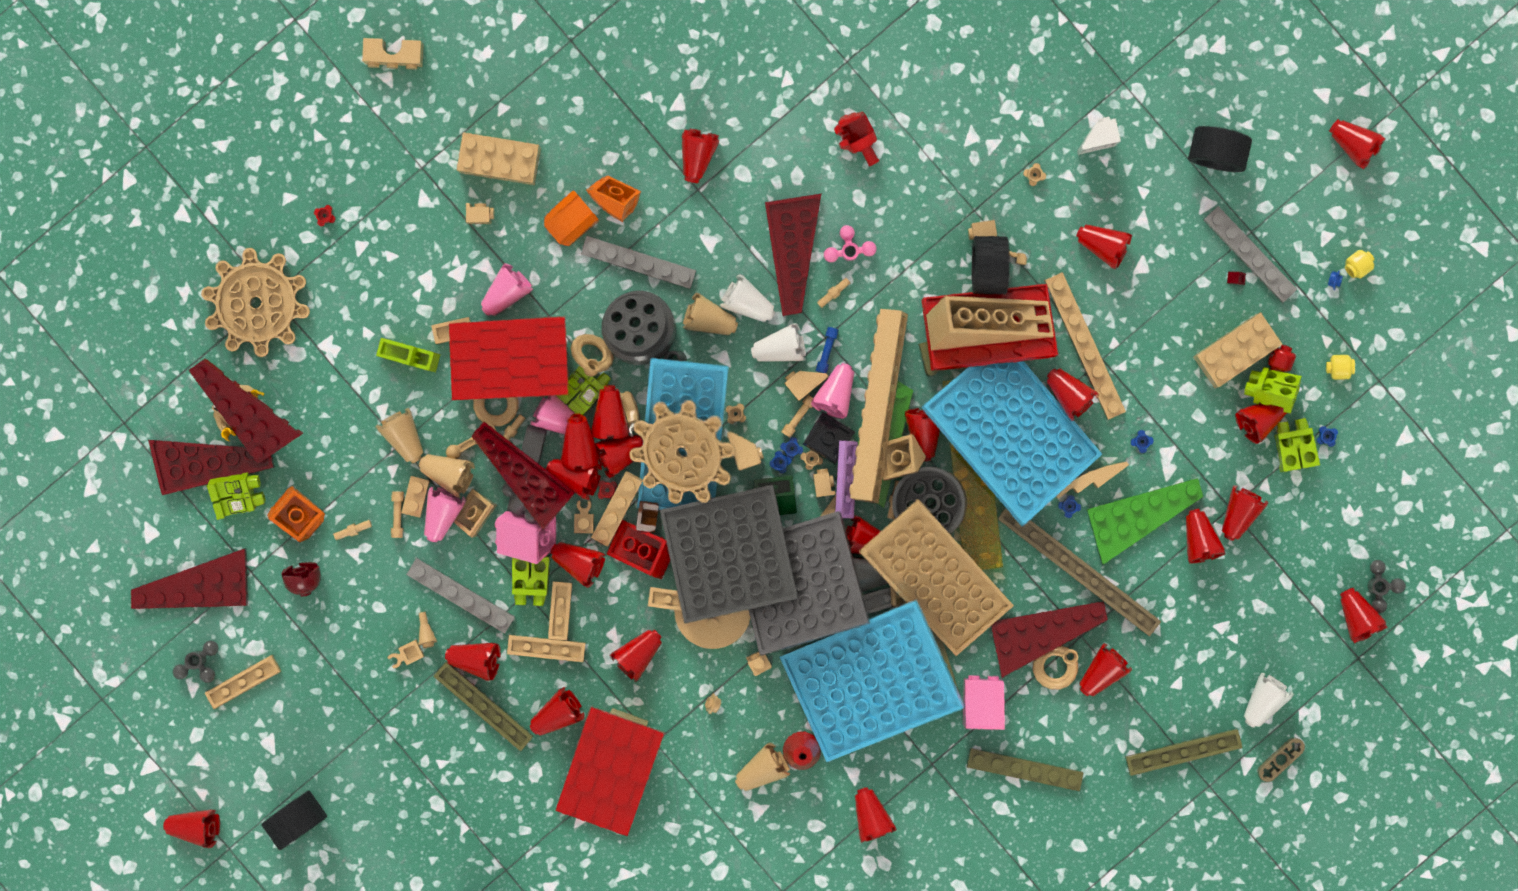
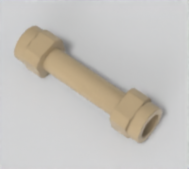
(789, 429)
(397, 531)

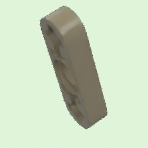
(1287, 745)

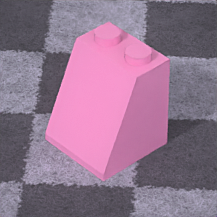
(523, 539)
(983, 703)

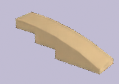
(1097, 477)

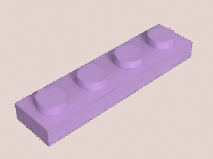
(846, 461)

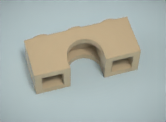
(409, 55)

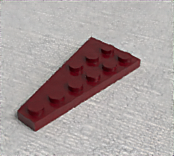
(792, 237)
(248, 417)
(192, 465)
(533, 485)
(205, 585)
(1034, 635)

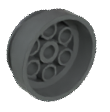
(654, 344)
(906, 492)

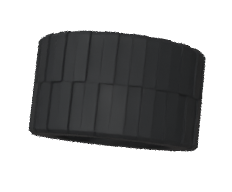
(1220, 149)
(990, 265)
(294, 820)

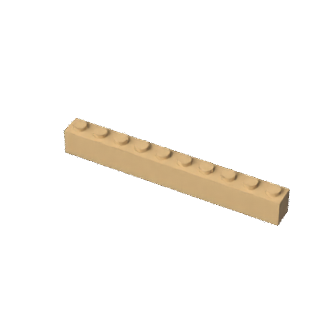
(878, 405)

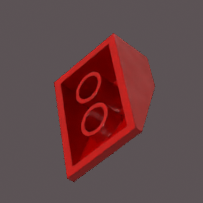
(640, 550)

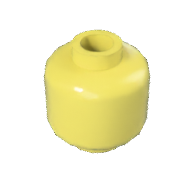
(1359, 264)
(1340, 367)

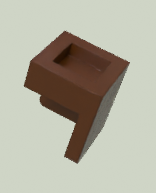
(647, 516)

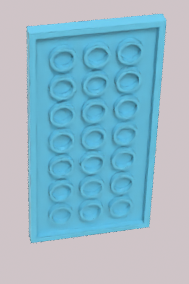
(674, 384)

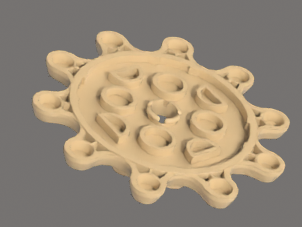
(234, 304)
(668, 465)

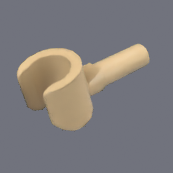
(1021, 258)

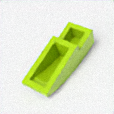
(408, 355)

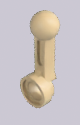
(454, 451)

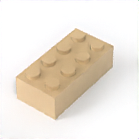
(498, 158)
(1237, 350)

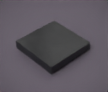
(825, 437)

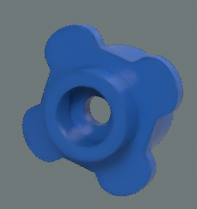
(1335, 279)
(1322, 436)
(792, 443)
(1142, 446)
(774, 463)
(1074, 506)

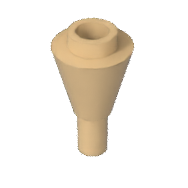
(426, 635)

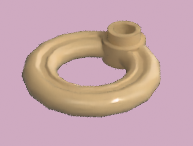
(591, 366)
(496, 420)
(1066, 679)

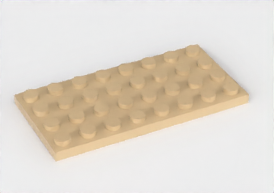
(930, 566)

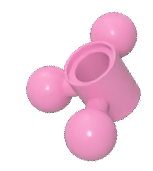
(847, 233)

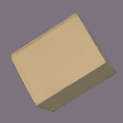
(474, 513)

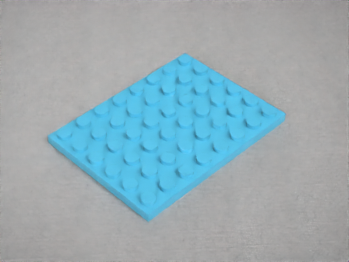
(1012, 435)
(872, 681)

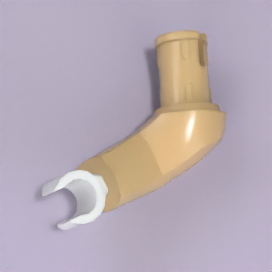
(631, 410)

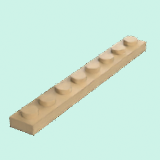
(1085, 345)

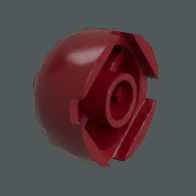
(302, 579)

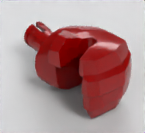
(857, 135)

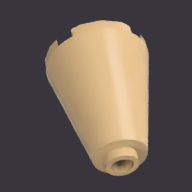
(708, 317)
(402, 435)
(449, 473)
(763, 769)

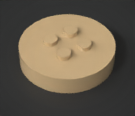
(714, 631)

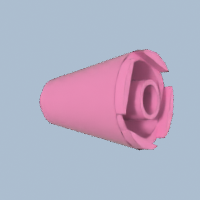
(505, 290)
(835, 392)
(552, 414)
(441, 513)

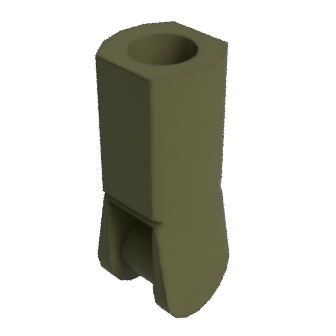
(925, 358)

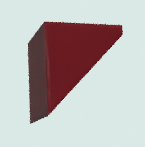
(1236, 278)

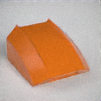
(614, 197)
(569, 219)
(296, 515)

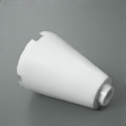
(747, 301)
(780, 346)
(1266, 700)

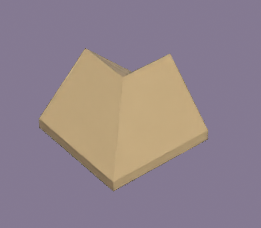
(902, 457)

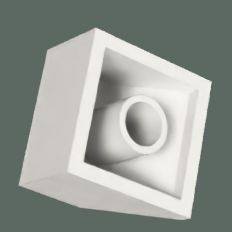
(1101, 136)

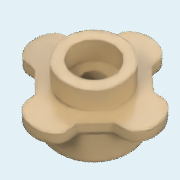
(1034, 179)
(731, 410)
(810, 464)
(712, 704)

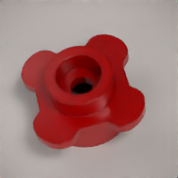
(329, 216)
(603, 486)

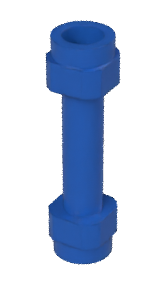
(831, 334)

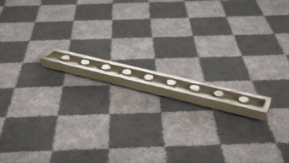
(1082, 573)

